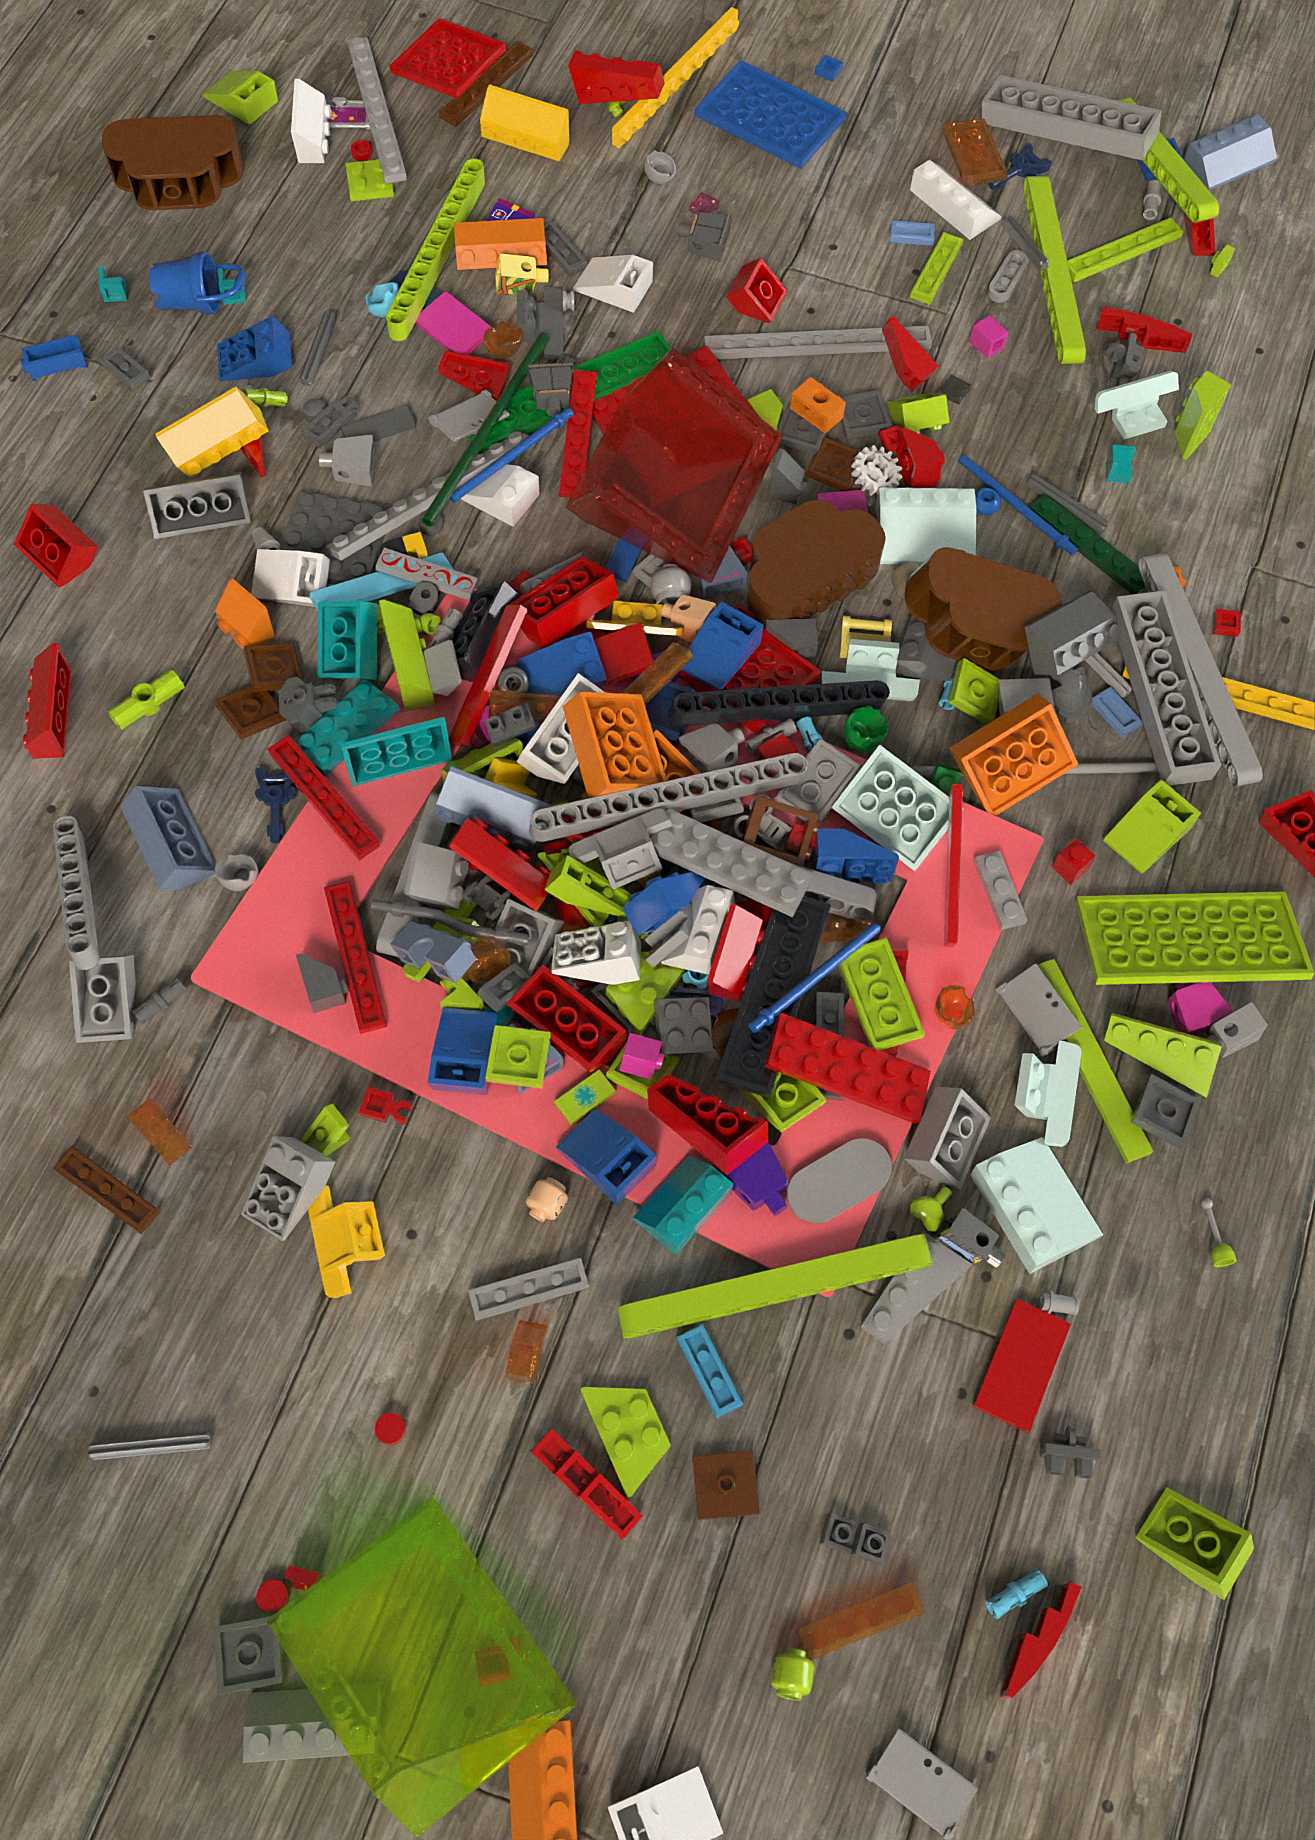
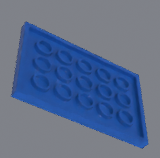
(770, 114)

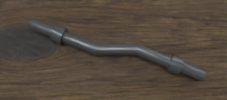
(400, 908)

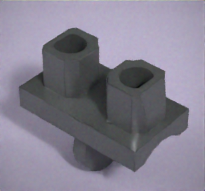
(1124, 357)
(510, 724)
(1055, 1455)

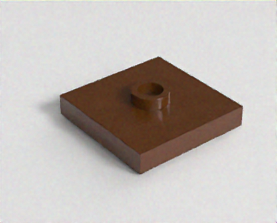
(833, 465)
(271, 665)
(249, 711)
(725, 1485)

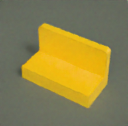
(509, 775)

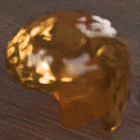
(503, 340)
(489, 961)

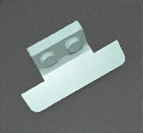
(1136, 403)
(874, 661)
(1050, 1091)

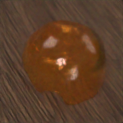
(954, 1007)

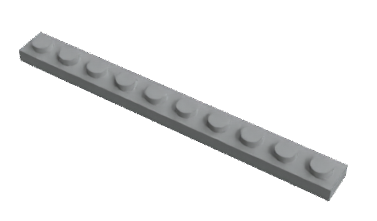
(376, 110)
(807, 342)
(415, 504)

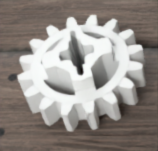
(877, 470)

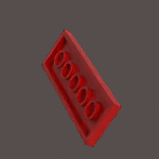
(847, 1068)

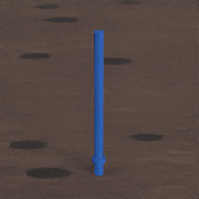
(557, 421)
(1061, 541)
(766, 1016)

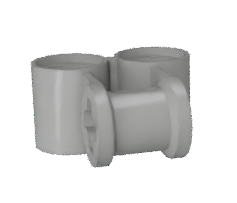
(767, 826)

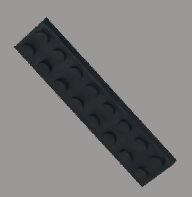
(780, 965)

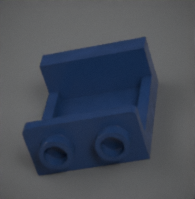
(658, 711)

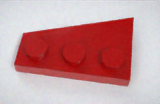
(475, 372)

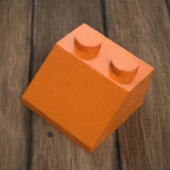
(243, 616)

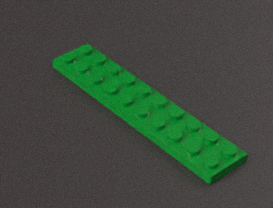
(613, 371)

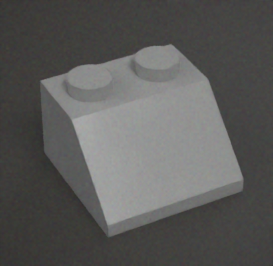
(436, 876)

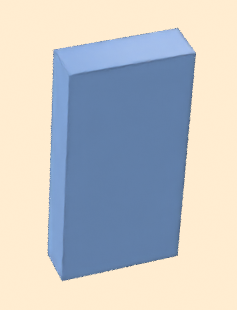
(912, 232)
(1116, 712)

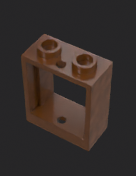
(754, 821)

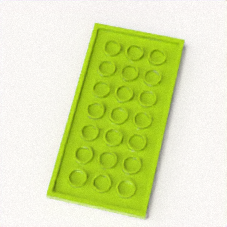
(1193, 938)

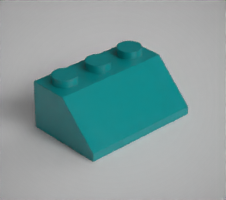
(347, 640)
(683, 1203)

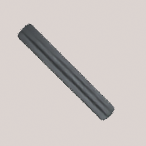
(1025, 243)
(318, 347)
(1078, 510)
(149, 1445)

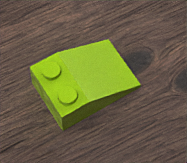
(788, 1102)
(1197, 1542)

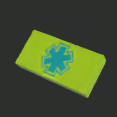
(585, 1097)

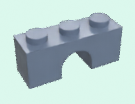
(446, 954)

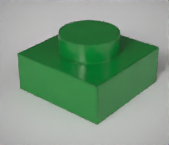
(944, 777)

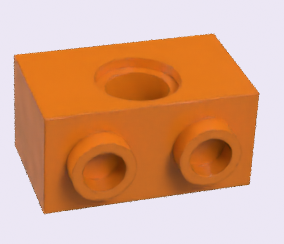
(817, 405)

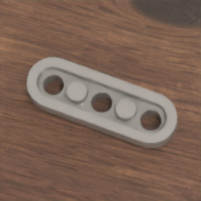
(1008, 276)

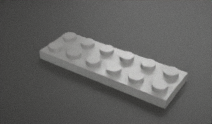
(732, 863)

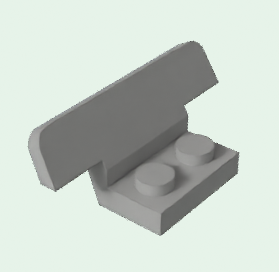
(625, 848)

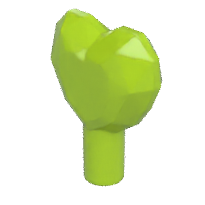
(930, 1209)

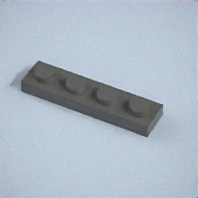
(830, 1016)

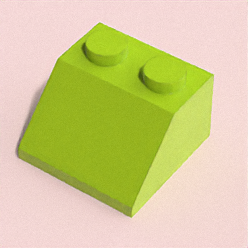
(920, 411)

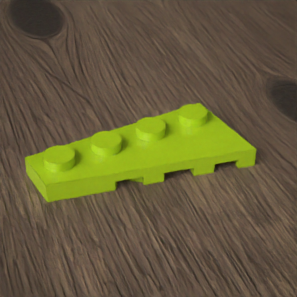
(1171, 1052)

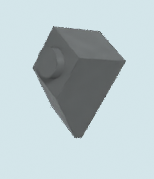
(787, 479)
(796, 634)
(321, 984)

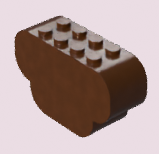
(173, 159)
(812, 560)
(977, 606)

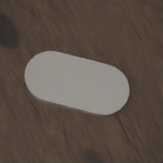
(839, 1181)

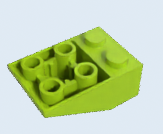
(243, 94)
(1152, 827)

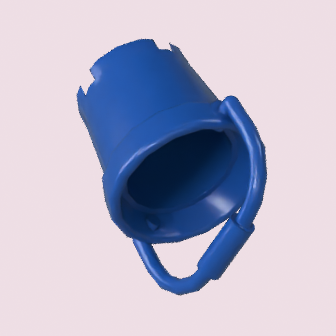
(191, 283)

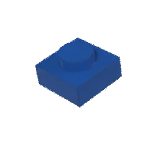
(828, 68)

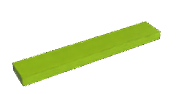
(1123, 249)

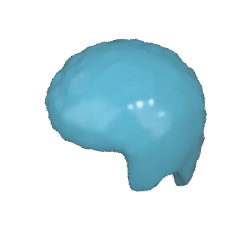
(382, 299)

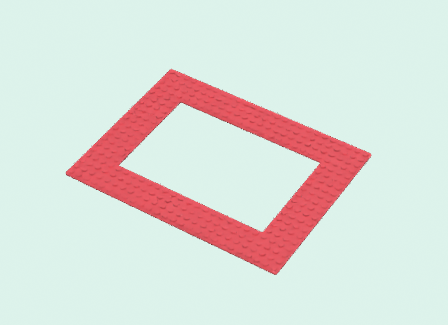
(289, 915)

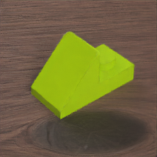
(460, 996)
(327, 1131)

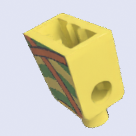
(518, 273)

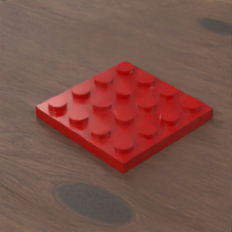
(447, 58)
(769, 666)

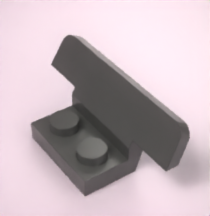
(542, 317)

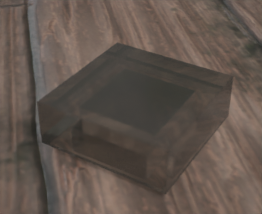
(955, 389)

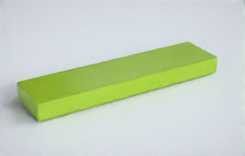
(936, 268)

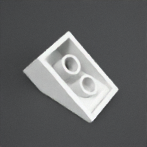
(506, 493)

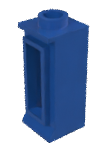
(53, 357)

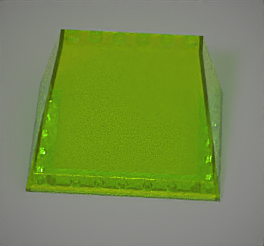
(421, 1667)

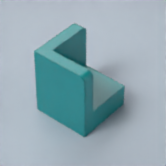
(226, 285)
(112, 288)
(1119, 464)

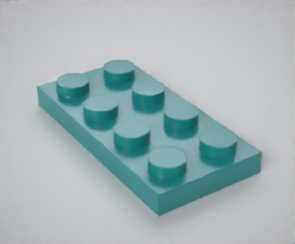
(354, 717)

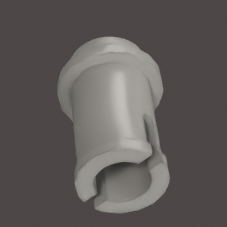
(1059, 1303)

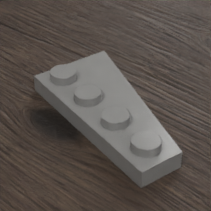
(914, 1291)

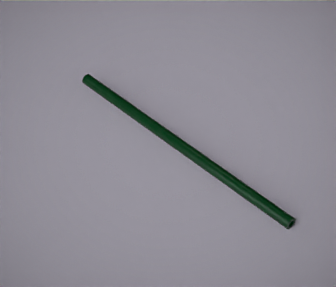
(484, 431)

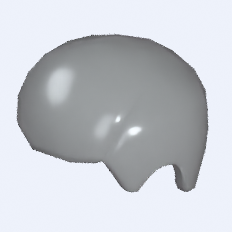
(659, 167)
(236, 872)

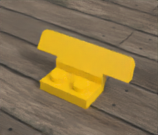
(630, 613)
(341, 1237)

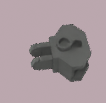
(306, 703)

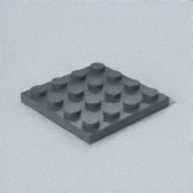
(322, 518)

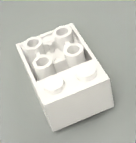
(617, 280)
(289, 576)
(599, 954)
(668, 1811)

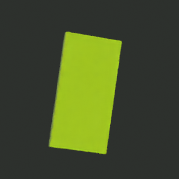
(880, 996)

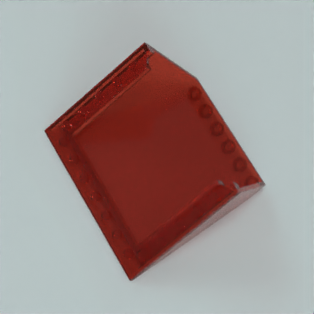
(676, 468)

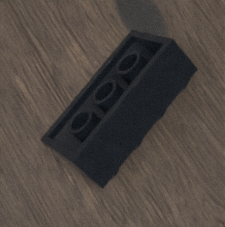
(479, 625)

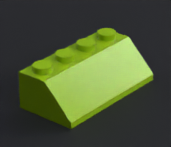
(407, 655)

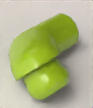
(615, 108)

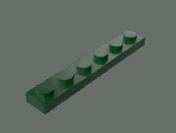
(1091, 545)

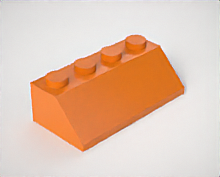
(482, 242)
(544, 1788)

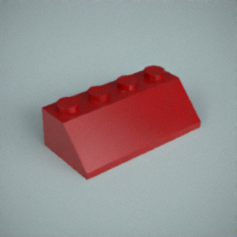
(566, 600)
(48, 704)
(500, 862)
(570, 1018)

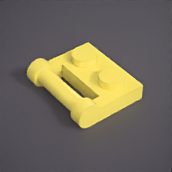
(847, 623)

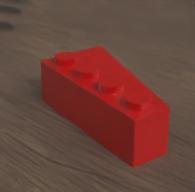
(614, 80)
(1294, 827)
(707, 1124)

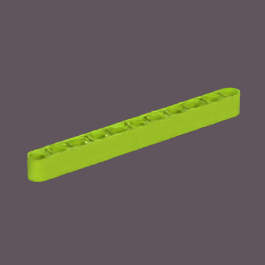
(435, 251)
(1056, 278)
(774, 1286)

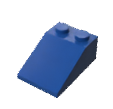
(556, 666)

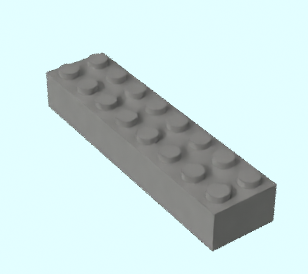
(1071, 117)
(1165, 689)

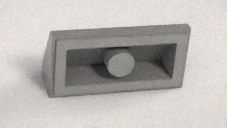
(442, 668)

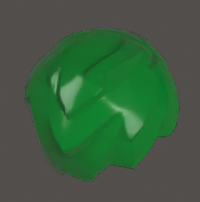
(865, 729)

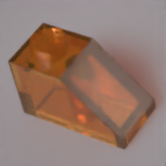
(159, 1131)
(526, 1352)

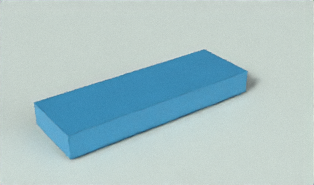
(709, 1371)

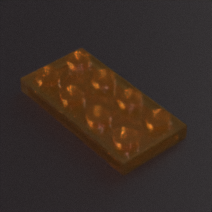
(974, 152)

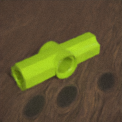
(155, 693)

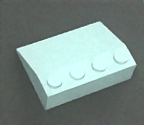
(925, 520)
(896, 807)
(1035, 1204)

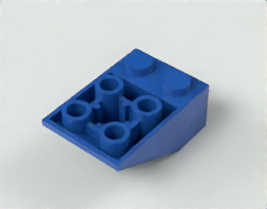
(255, 352)
(723, 646)
(852, 857)
(661, 900)
(462, 1051)
(608, 1155)

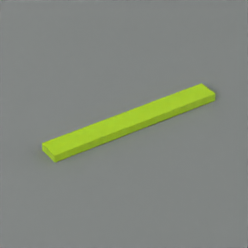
(1099, 1076)

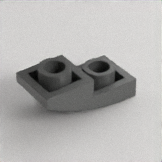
(855, 1538)

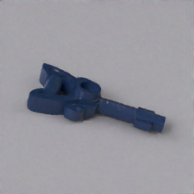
(1024, 165)
(275, 797)

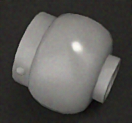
(670, 584)

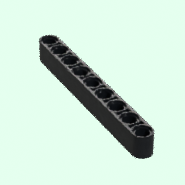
(770, 709)

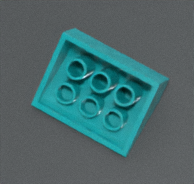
(397, 751)

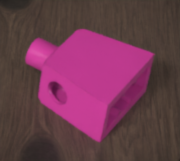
(1197, 1007)

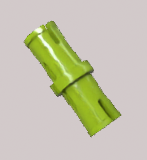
(264, 397)

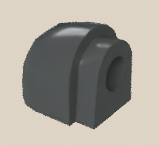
(423, 598)

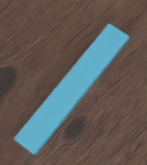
(370, 586)

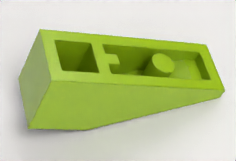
(586, 888)

